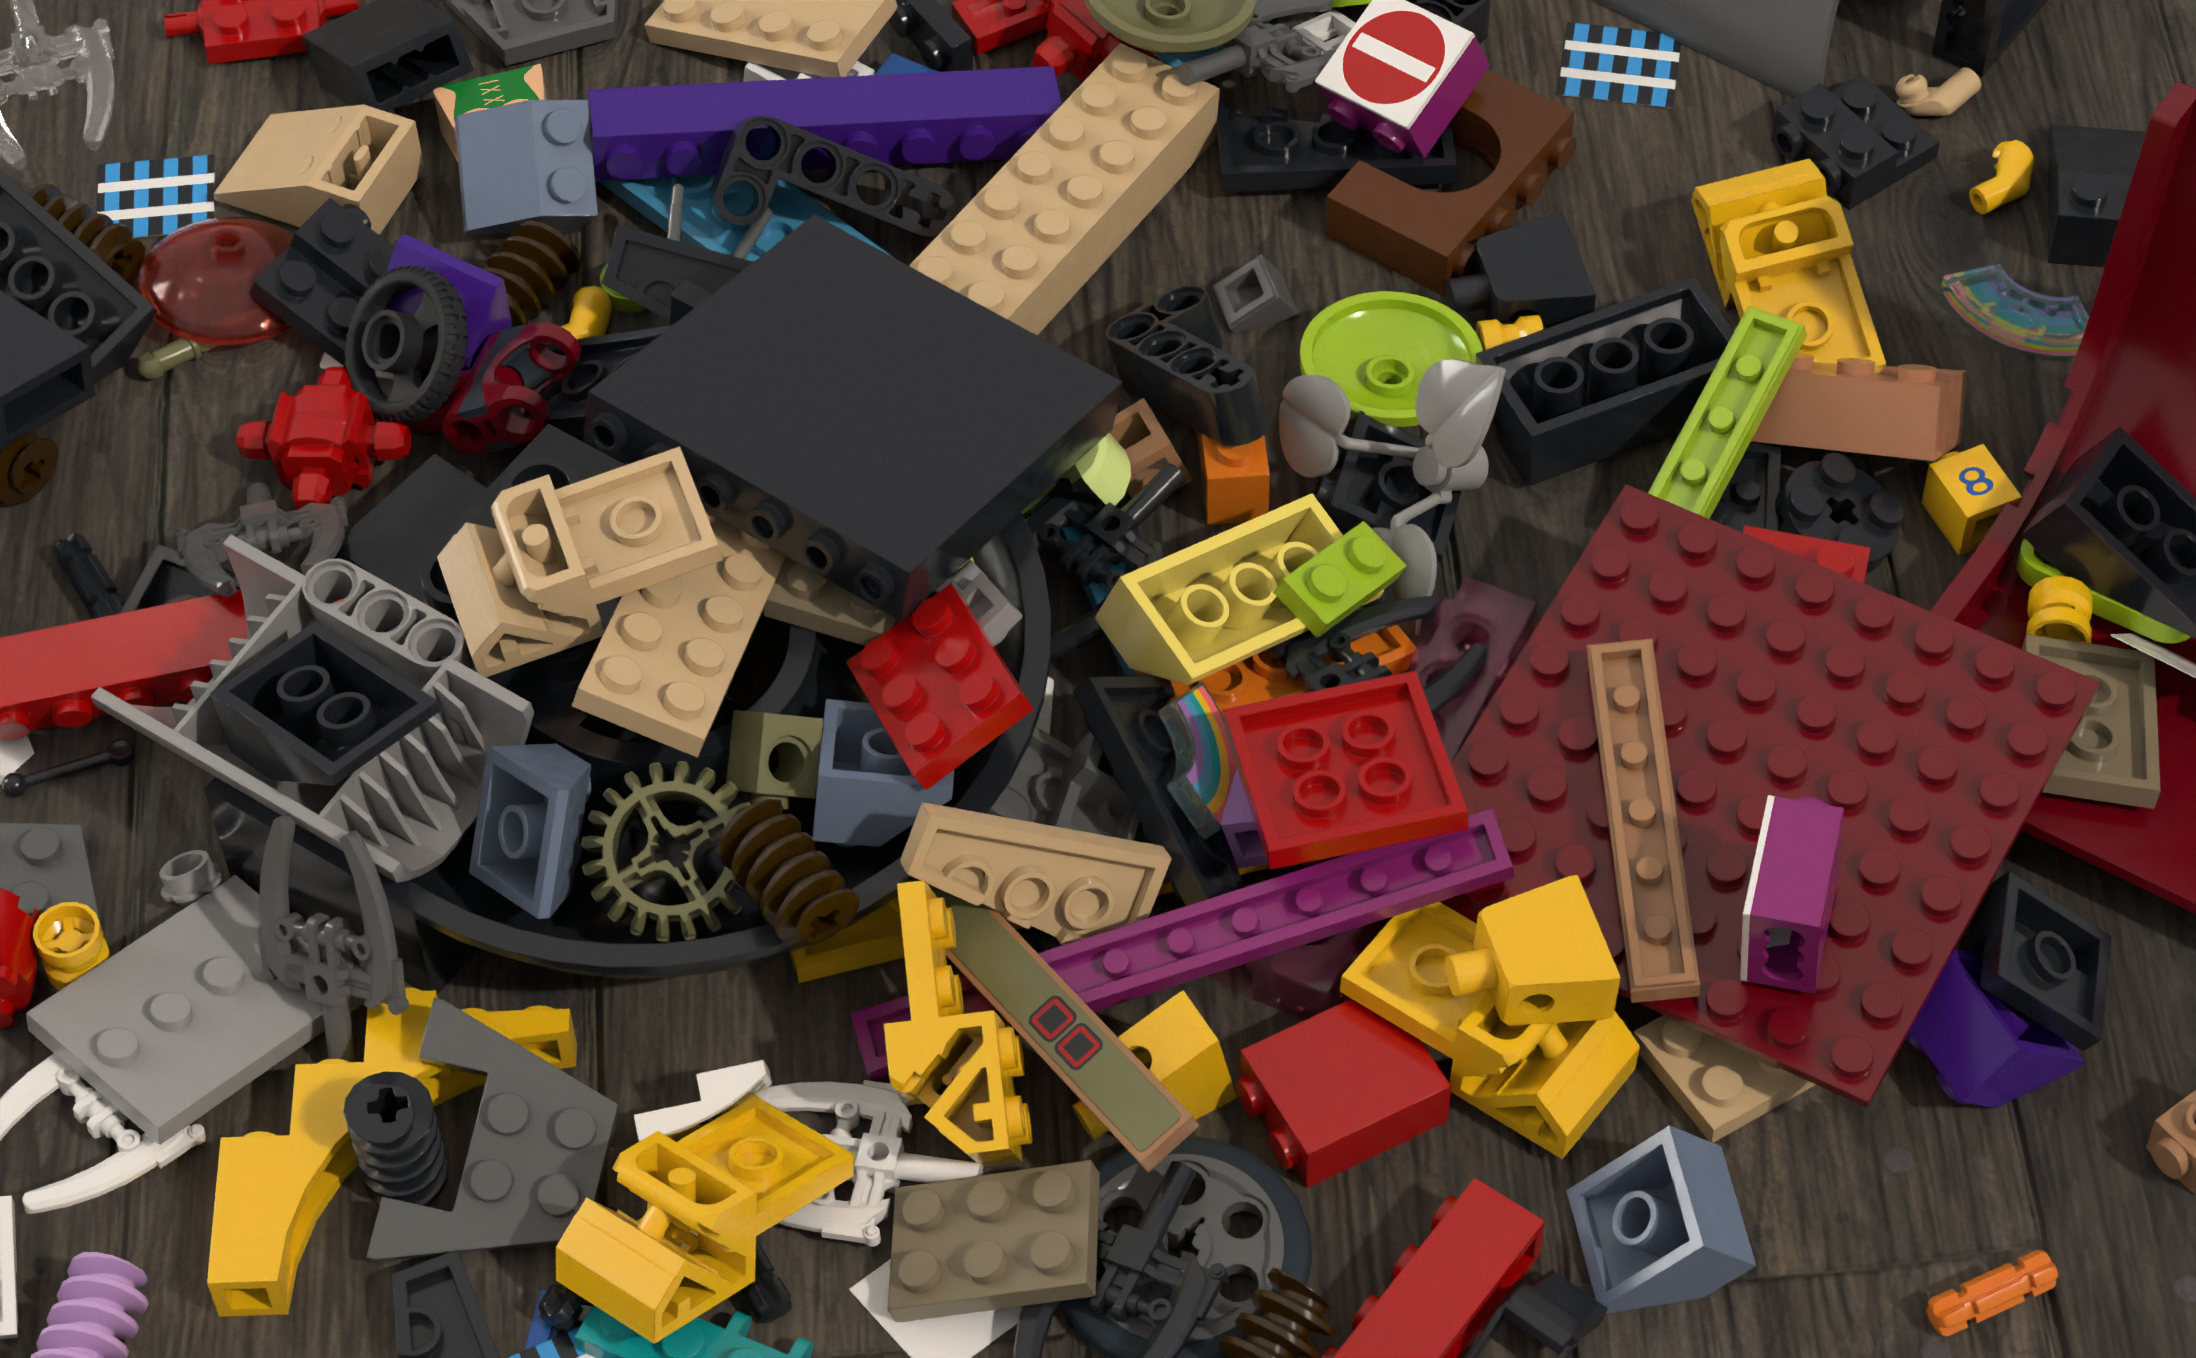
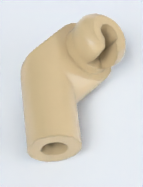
(1921, 100)

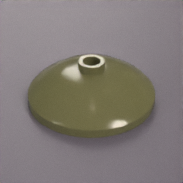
(1173, 24)

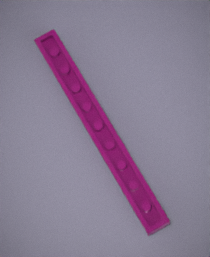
(1246, 924)

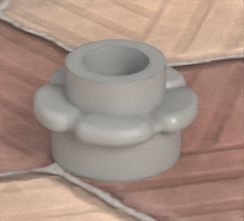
(189, 877)

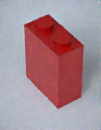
(1340, 1090)

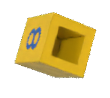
(1966, 496)

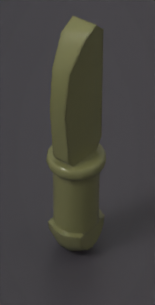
(155, 363)

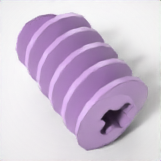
(94, 1309)

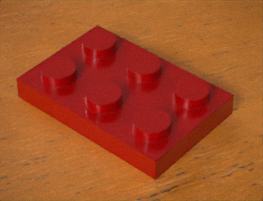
(939, 686)

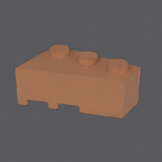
(1867, 408)

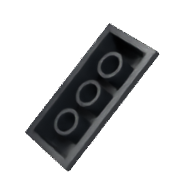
(1606, 379)

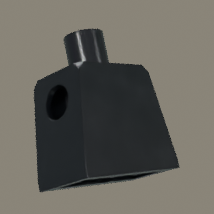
(1526, 273)

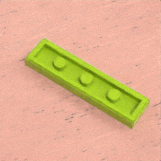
(1729, 411)

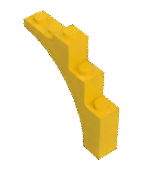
(280, 1184)

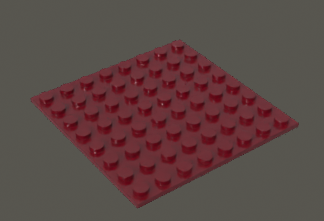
(1786, 691)

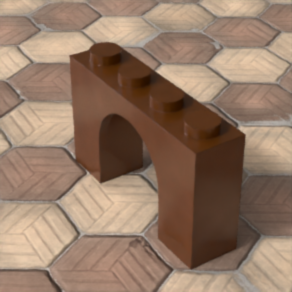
(1434, 233)

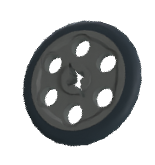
(1232, 1184)

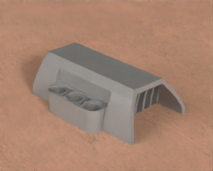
(411, 797)

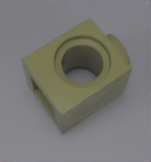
(798, 750)

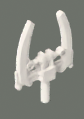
(136, 1152)
(878, 1155)

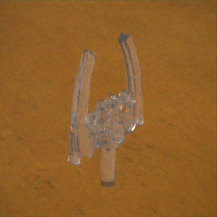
(35, 59)

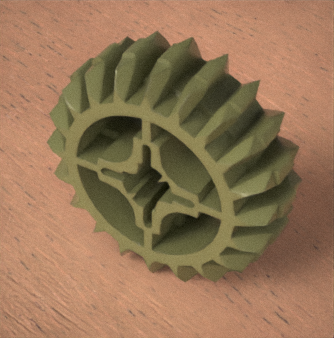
(644, 866)

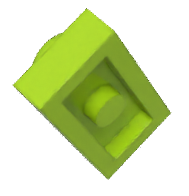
(1340, 579)

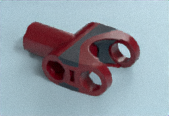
(504, 382)

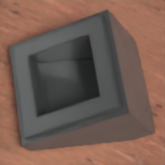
(1255, 296)

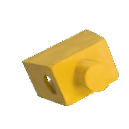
(1540, 958)
(1181, 1054)

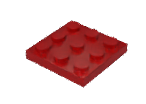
(1344, 770)

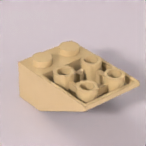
(323, 154)

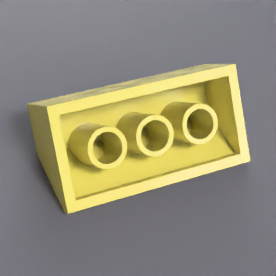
(1217, 596)

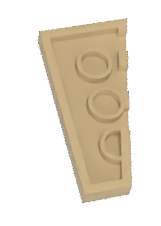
(785, 34)
(1036, 872)

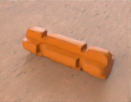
(1992, 1293)

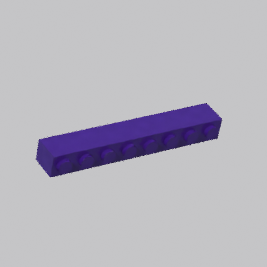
(881, 116)

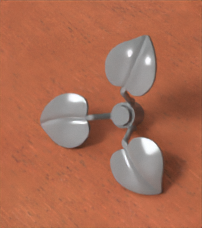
(1451, 405)

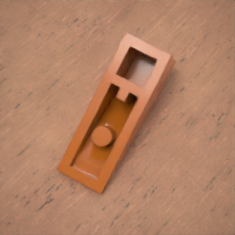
(1233, 480)

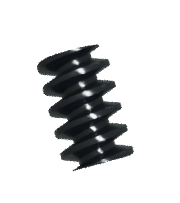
(396, 1138)

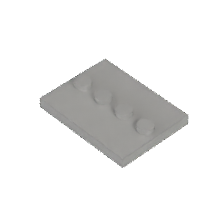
(180, 1015)

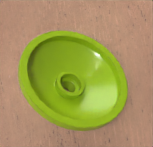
(1382, 348)

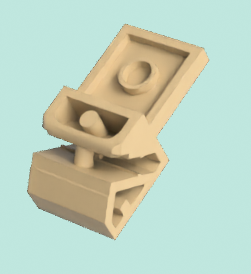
(565, 551)

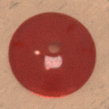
(204, 280)

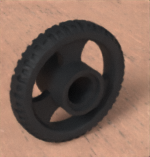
(409, 346)

